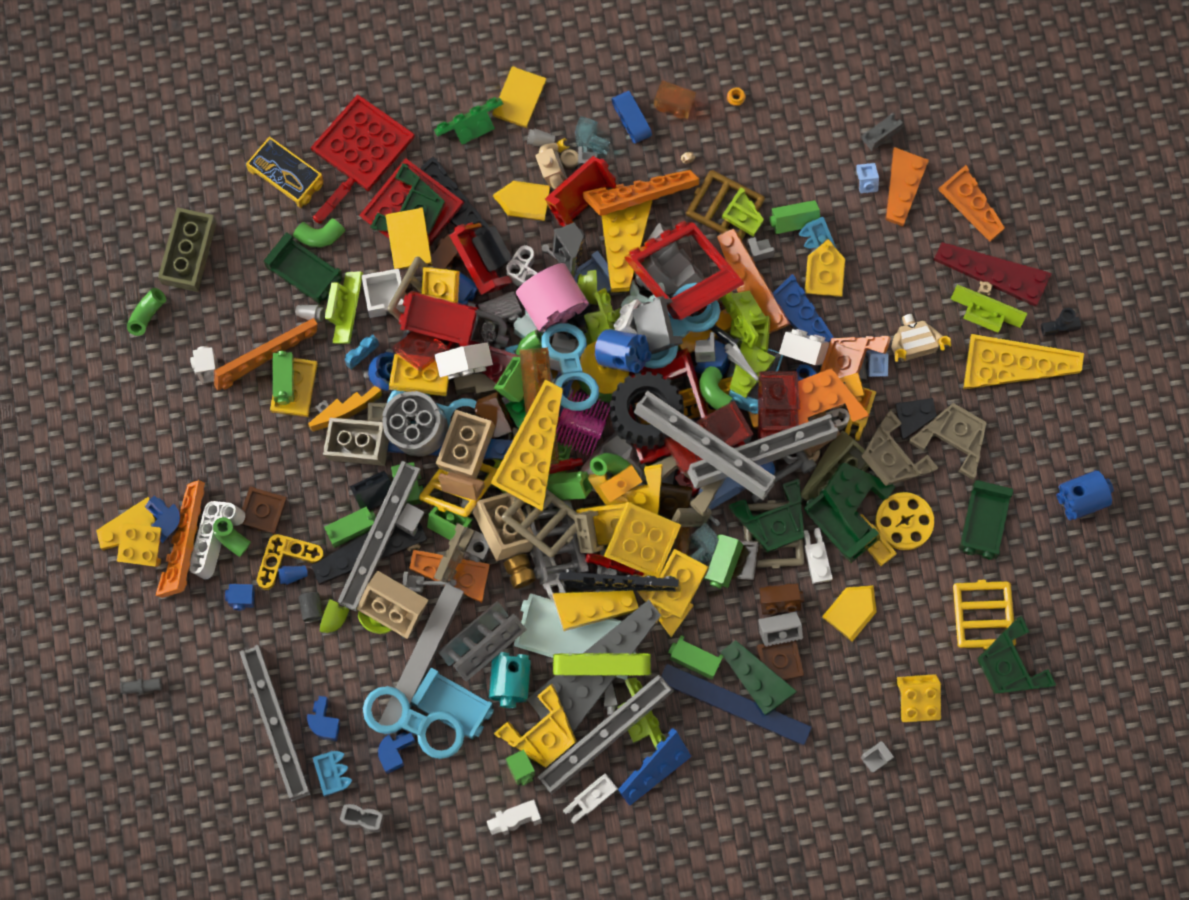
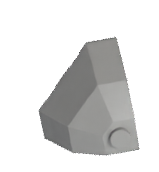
(670, 266)
(617, 446)

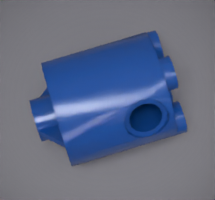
(622, 350)
(1085, 494)

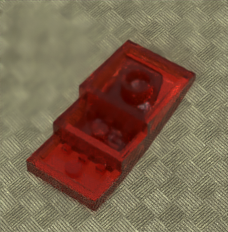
(777, 402)
(725, 423)

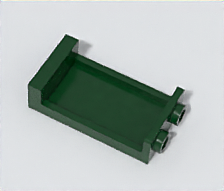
(302, 269)
(985, 519)
(832, 526)

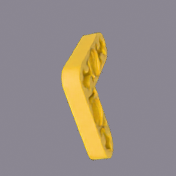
(284, 550)

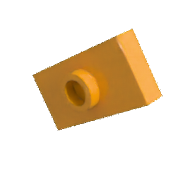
(620, 483)

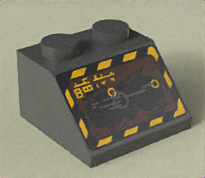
(568, 246)

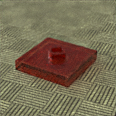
(419, 349)

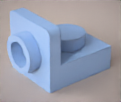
(868, 178)
(877, 363)

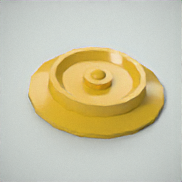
(606, 378)

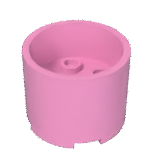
(552, 297)

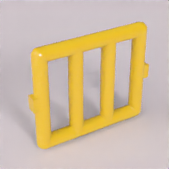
(442, 505)
(960, 606)

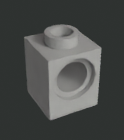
(478, 539)

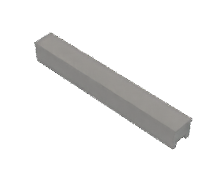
(705, 445)
(770, 448)
(379, 535)
(424, 651)
(275, 723)
(605, 734)

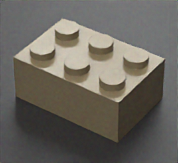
(356, 441)

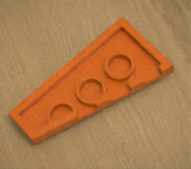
(904, 181)
(969, 200)
(470, 575)

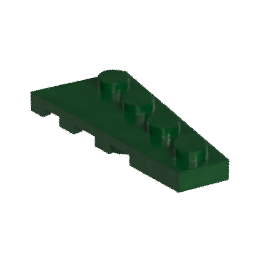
(760, 681)

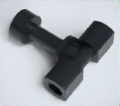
(1066, 322)

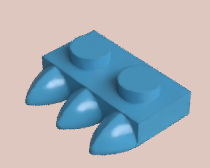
(818, 233)
(366, 346)
(330, 772)

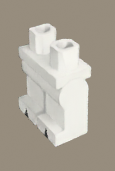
(514, 817)

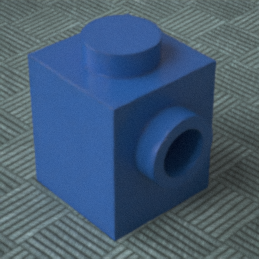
(240, 596)

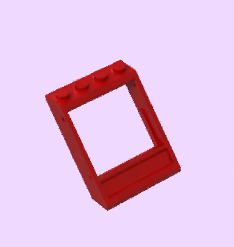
(697, 295)
(680, 366)

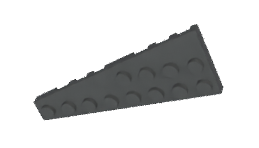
(581, 692)

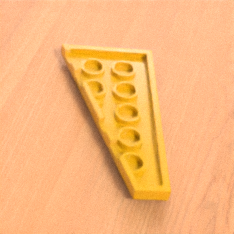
(623, 232)
(1006, 361)
(528, 459)

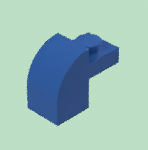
(166, 518)
(323, 726)
(389, 749)

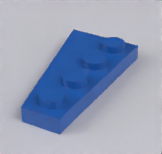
(799, 309)
(664, 761)

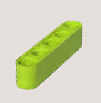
(601, 664)

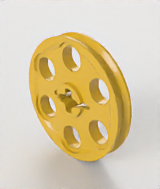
(913, 524)

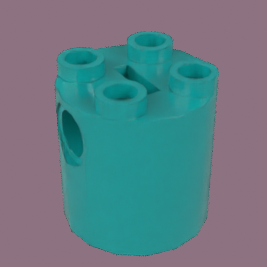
(506, 685)

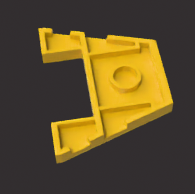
(643, 496)
(548, 737)

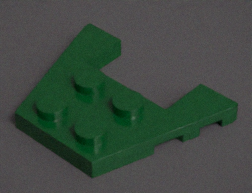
(418, 197)
(848, 490)
(778, 526)
(1004, 666)

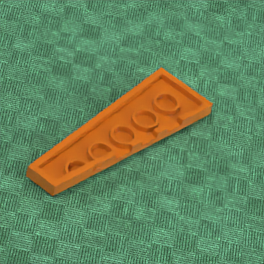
(622, 197)
(743, 264)
(241, 366)
(178, 560)

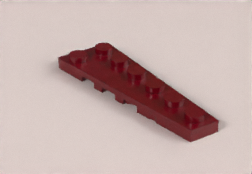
(1006, 276)

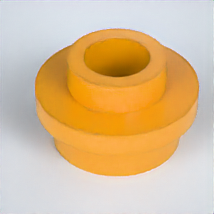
(736, 92)

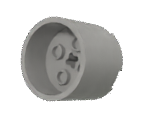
(422, 437)

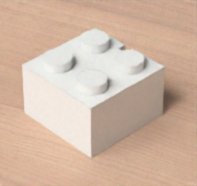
(379, 291)
(804, 347)
(464, 360)

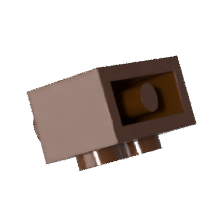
(494, 409)

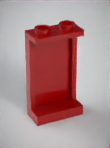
(568, 199)
(485, 281)
(438, 318)

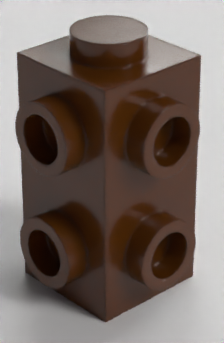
(445, 254)
(780, 599)

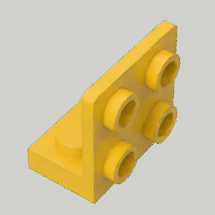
(139, 544)
(920, 698)

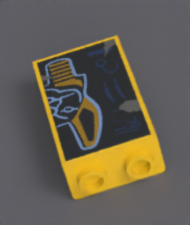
(285, 172)

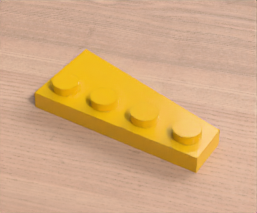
(592, 607)

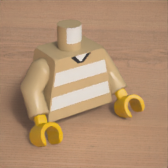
(551, 164)
(916, 340)

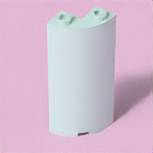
(546, 635)

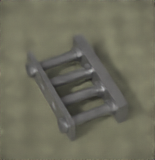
(578, 559)
(488, 648)

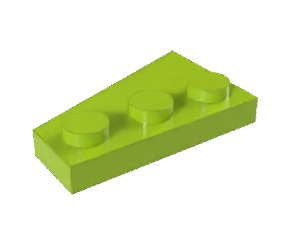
(759, 360)

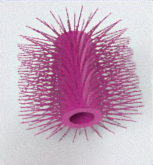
(582, 423)

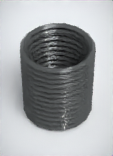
(310, 606)

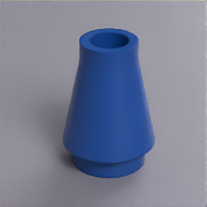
(290, 574)

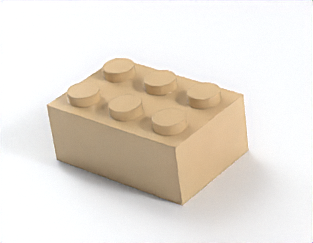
(465, 444)
(500, 536)
(392, 604)

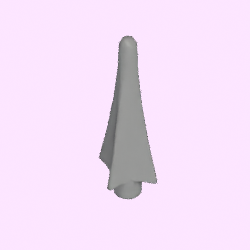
(737, 357)
(610, 701)

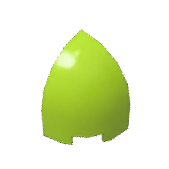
(588, 285)
(333, 617)

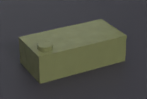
(187, 249)

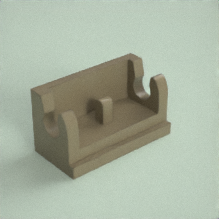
(586, 532)

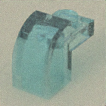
(585, 136)
(706, 541)

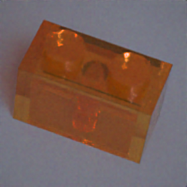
(674, 100)

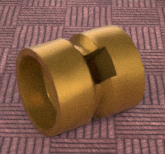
(519, 569)

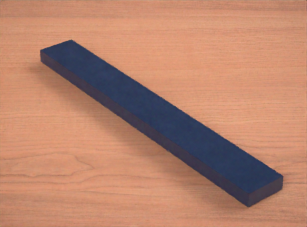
(735, 705)

